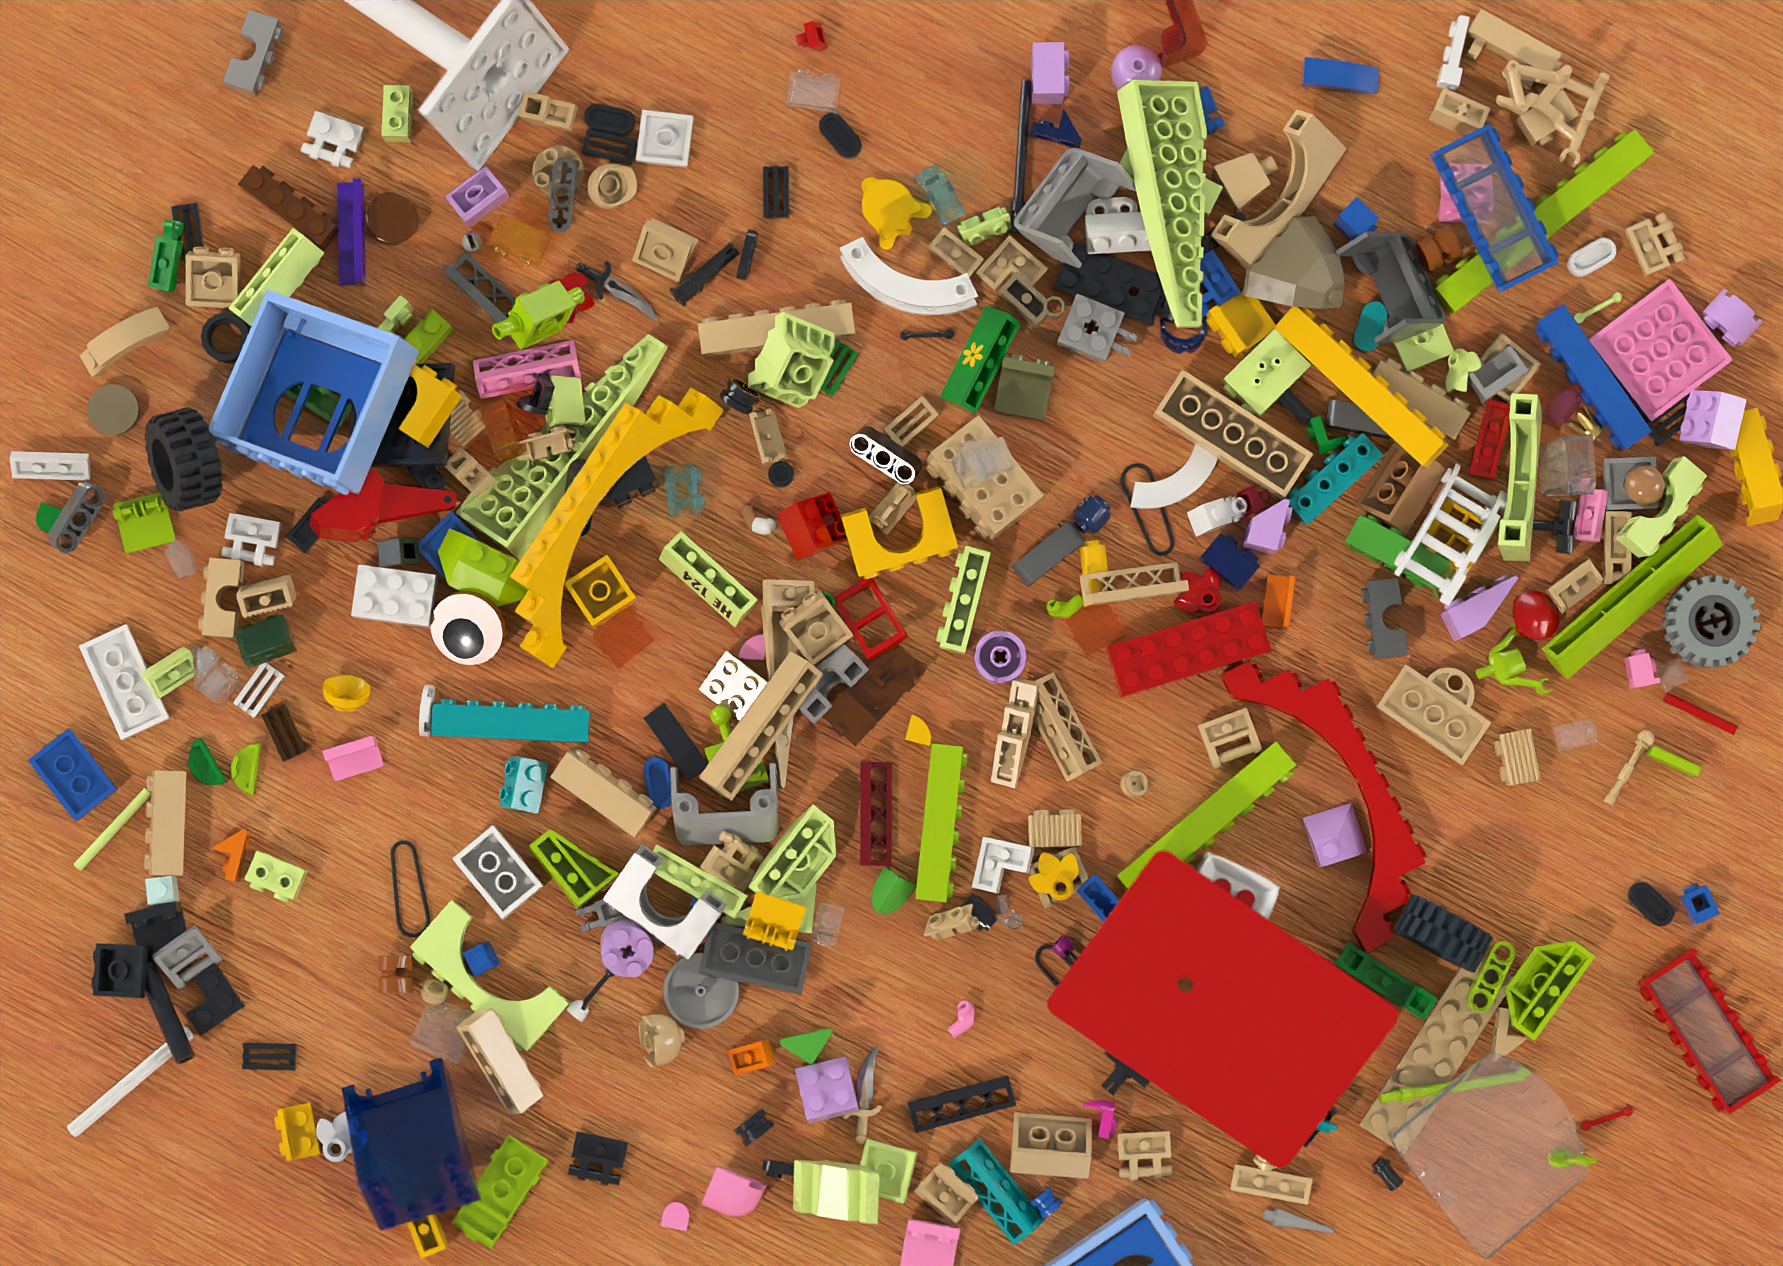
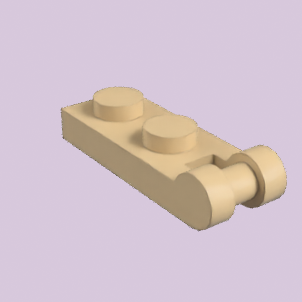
(1613, 550)

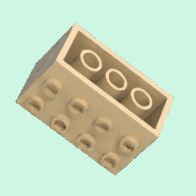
(993, 503)

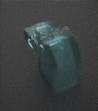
(940, 194)

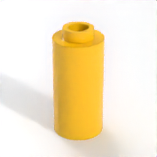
(1094, 561)

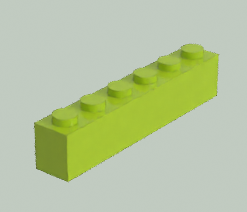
(939, 823)

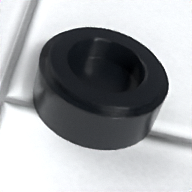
(781, 474)

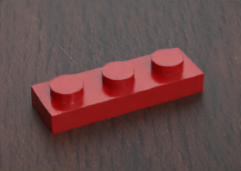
(1490, 440)

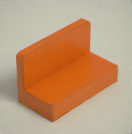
(1277, 601)

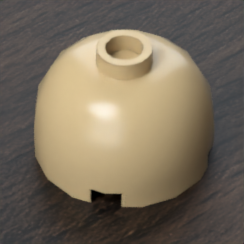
(661, 1039)

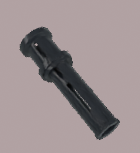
(695, 282)

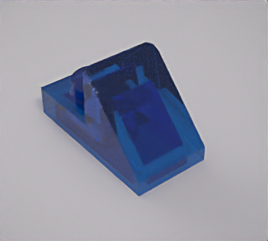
(1063, 135)

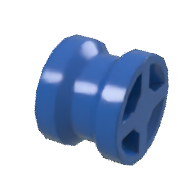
(1046, 1202)

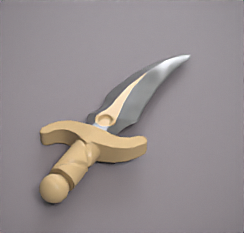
(864, 1096)

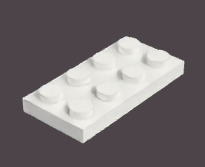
(117, 673)

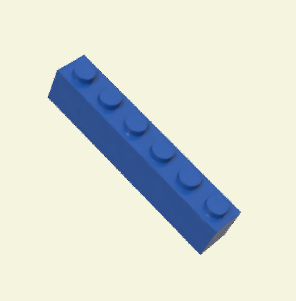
(1592, 378)

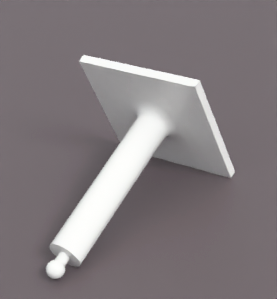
(485, 74)

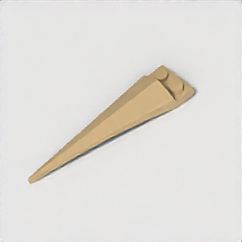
(778, 597)

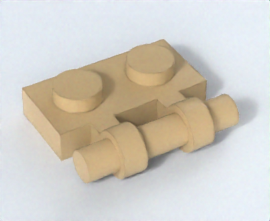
(1648, 248)
(728, 869)
(1144, 1146)

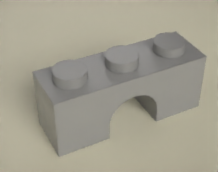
(249, 74)
(837, 668)

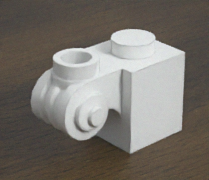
(1216, 514)

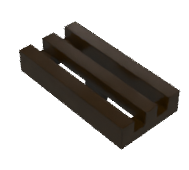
(275, 713)

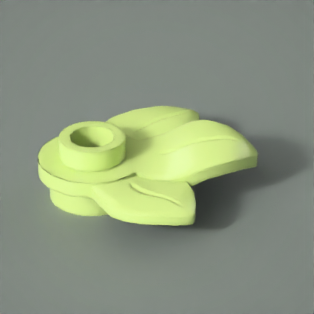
(1460, 365)

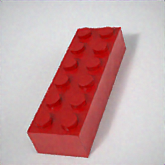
(1188, 649)

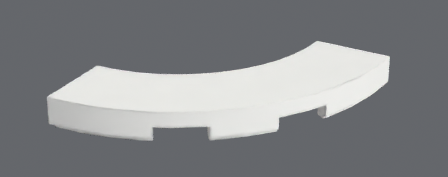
(1177, 486)

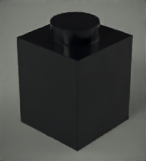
(398, 552)

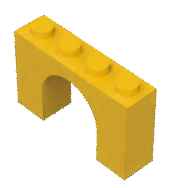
(432, 407)
(935, 538)

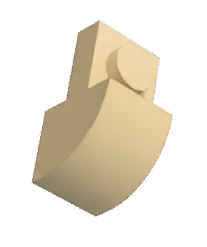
(547, 112)
(469, 472)

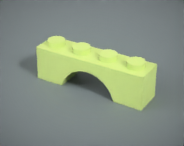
(1681, 482)

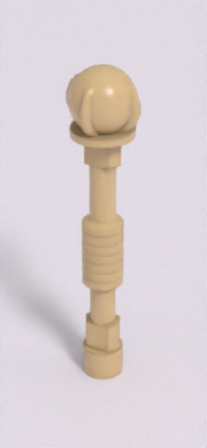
(1644, 739)

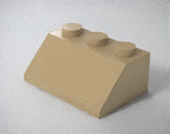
(1051, 1145)

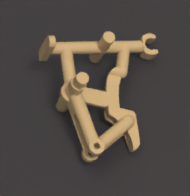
(1555, 82)

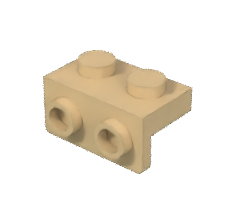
(946, 1193)

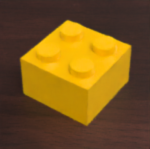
(600, 591)

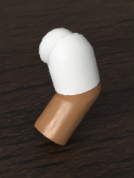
(755, 523)

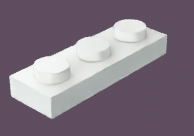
(50, 465)

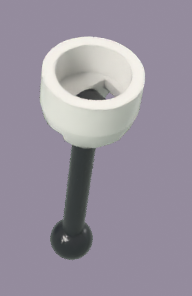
(579, 1008)

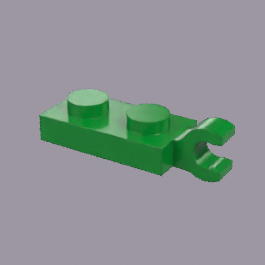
(166, 257)

